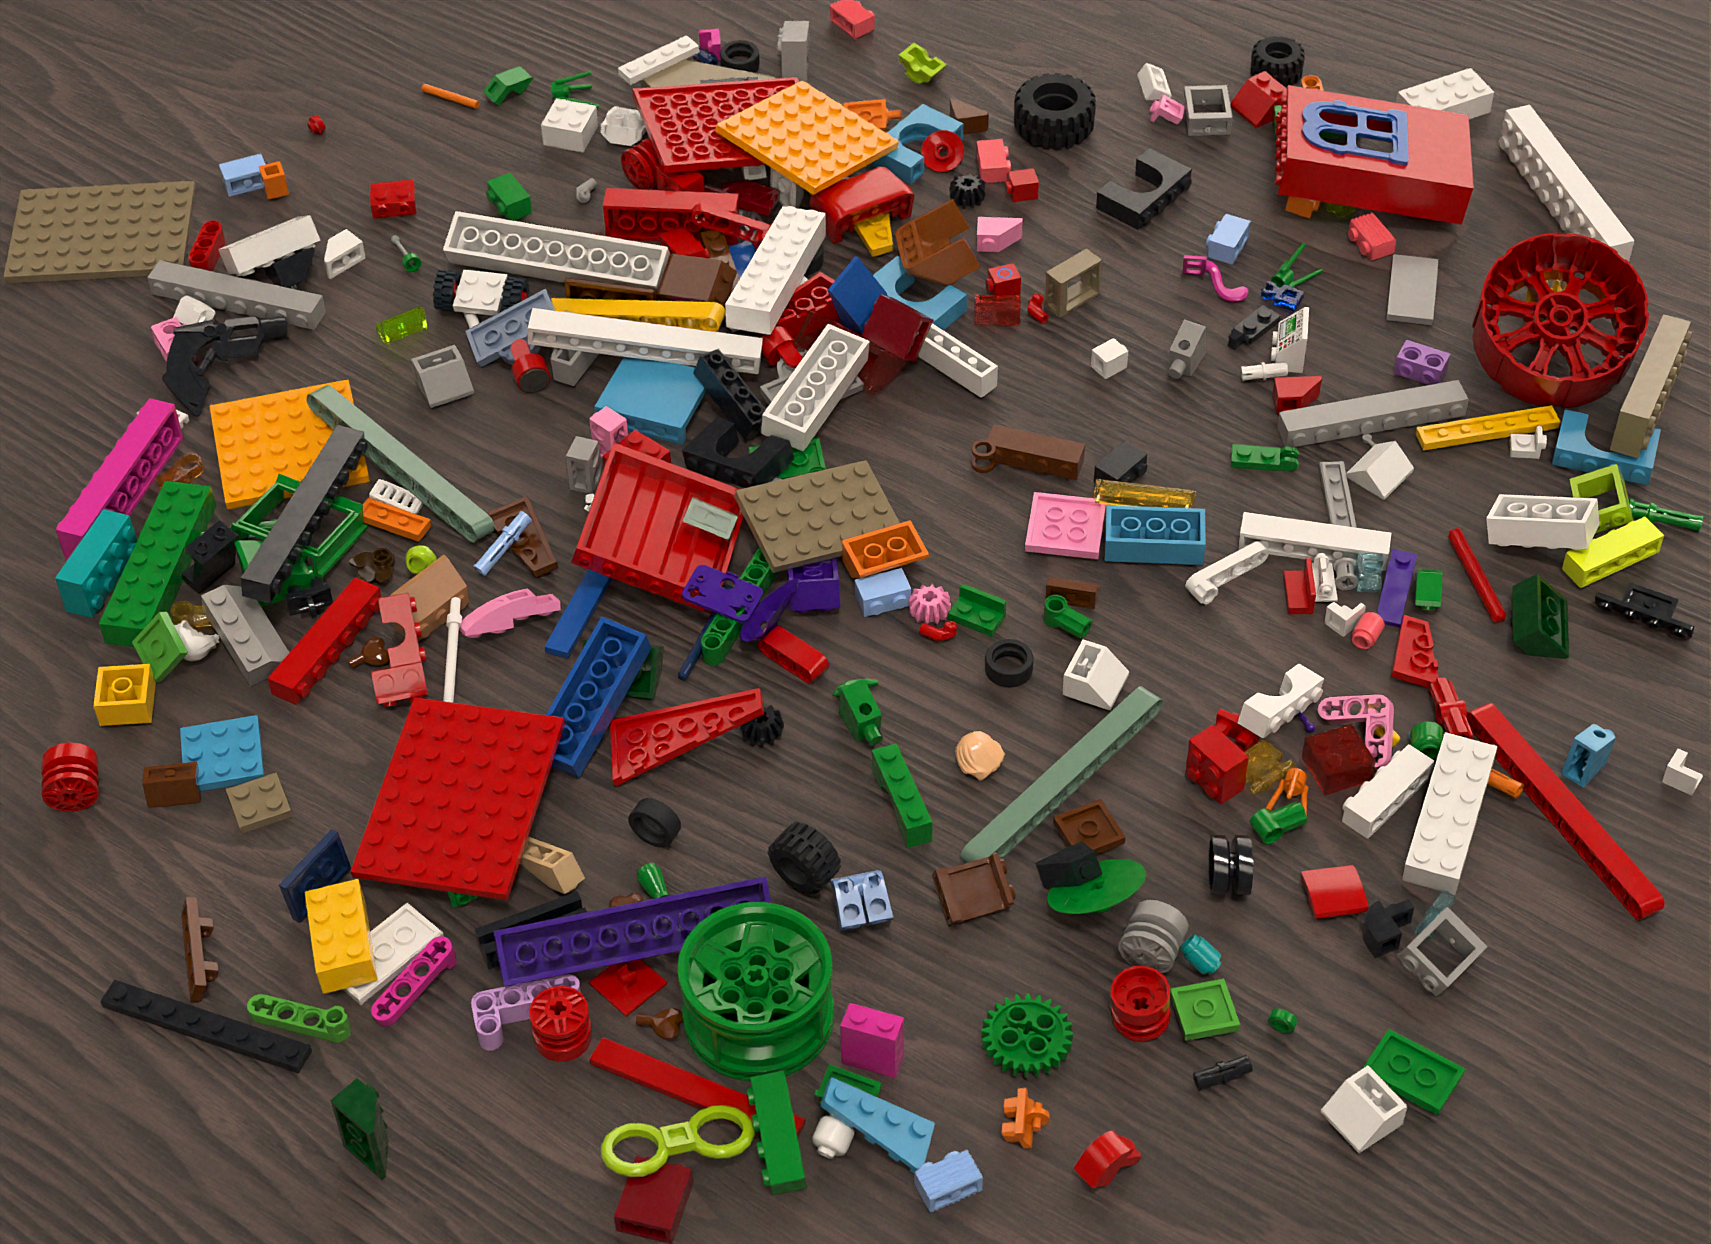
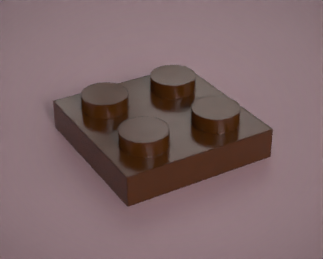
(1092, 825)

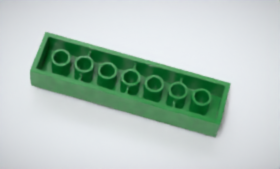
(157, 561)

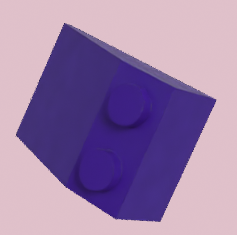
(817, 586)

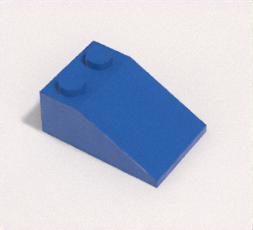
(855, 295)

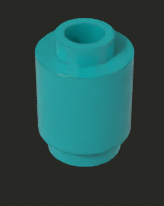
(1201, 954)

